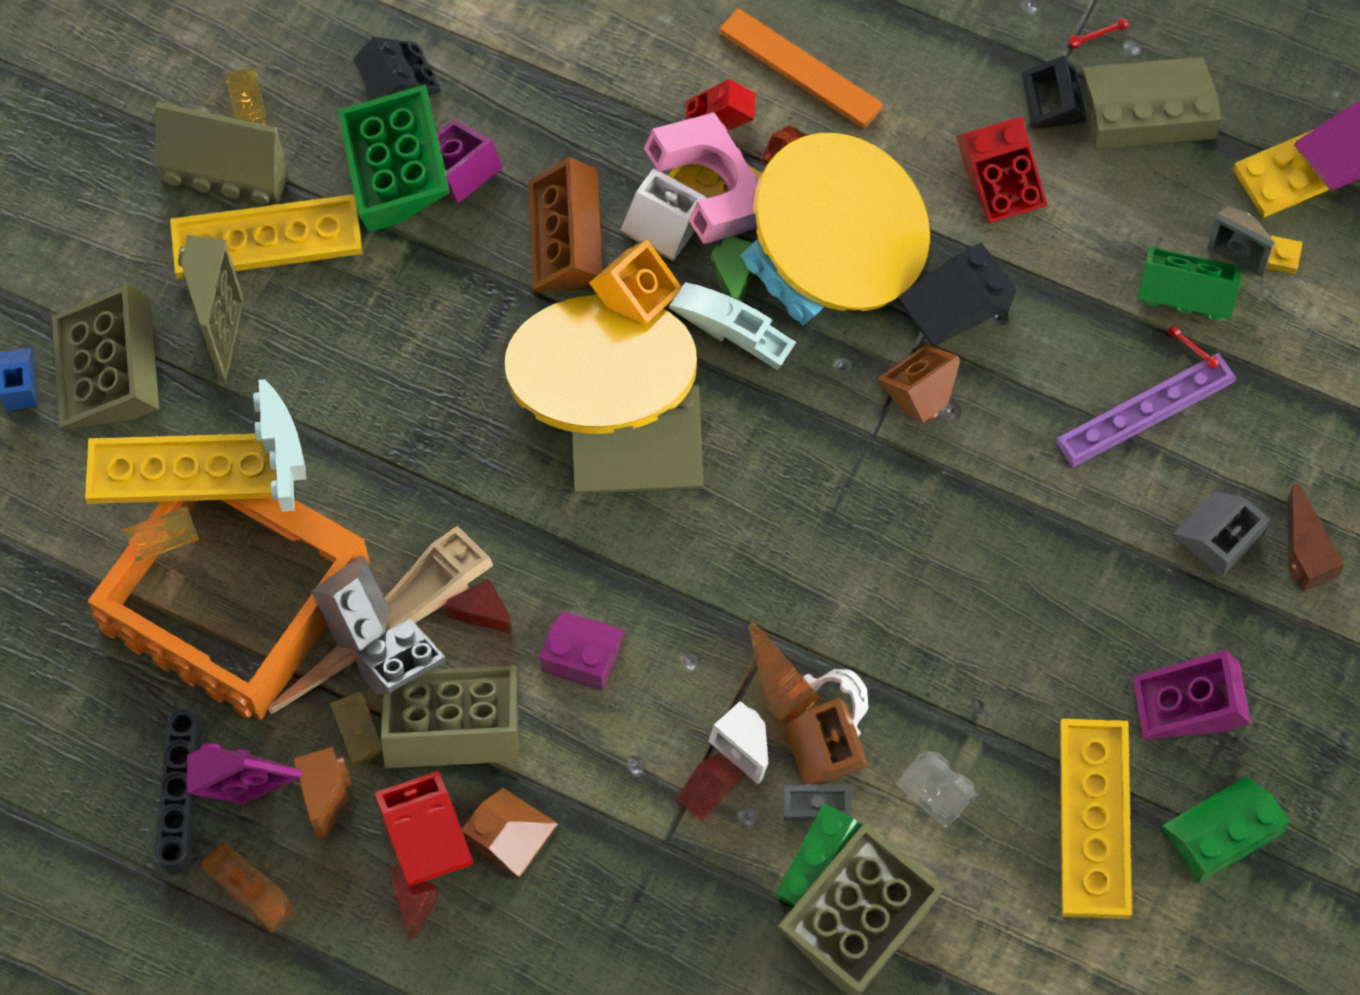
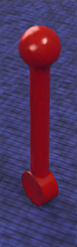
(1075, 41)
(1212, 362)

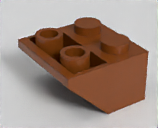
(825, 743)

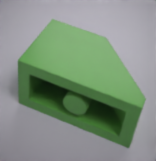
(730, 267)

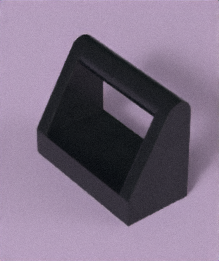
(1070, 93)

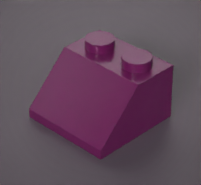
(467, 159)
(581, 650)

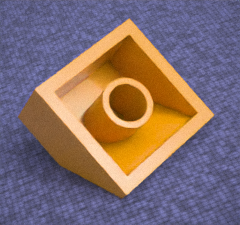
(637, 284)

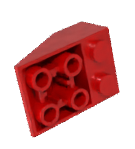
(1002, 169)
(423, 828)

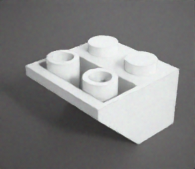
(662, 214)

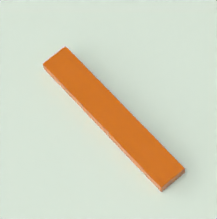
(801, 68)

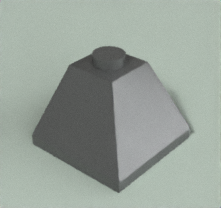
(1241, 240)

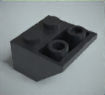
(393, 67)

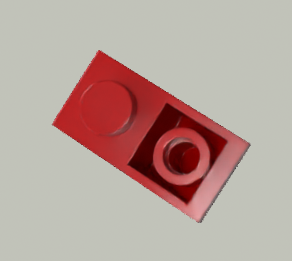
(728, 100)

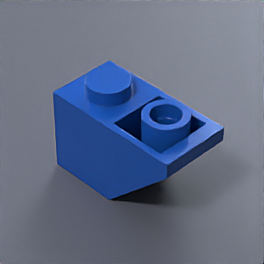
(18, 379)

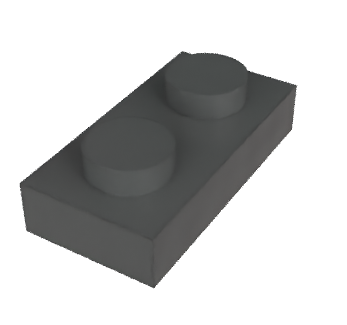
(805, 801)

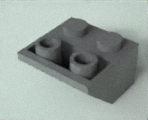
(1222, 530)
(397, 658)

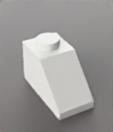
(742, 740)

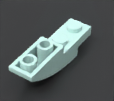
(732, 319)
(282, 443)

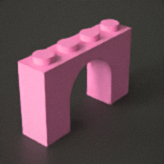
(707, 143)

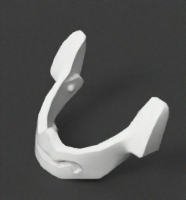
(850, 684)

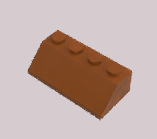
(565, 227)

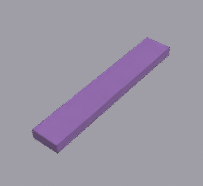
(1144, 411)

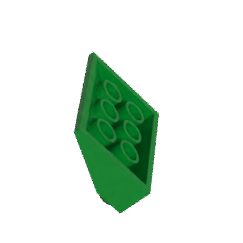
(393, 157)

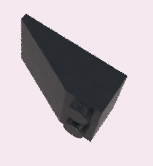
(958, 295)

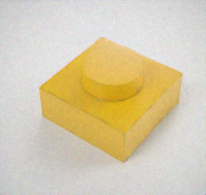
(1285, 255)

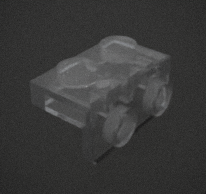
(937, 787)

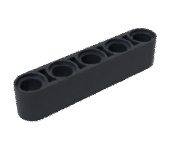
(181, 806)

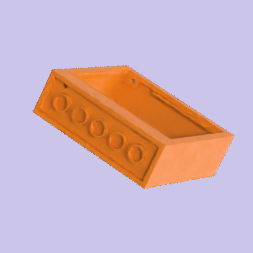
(193, 665)

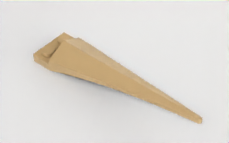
(430, 582)

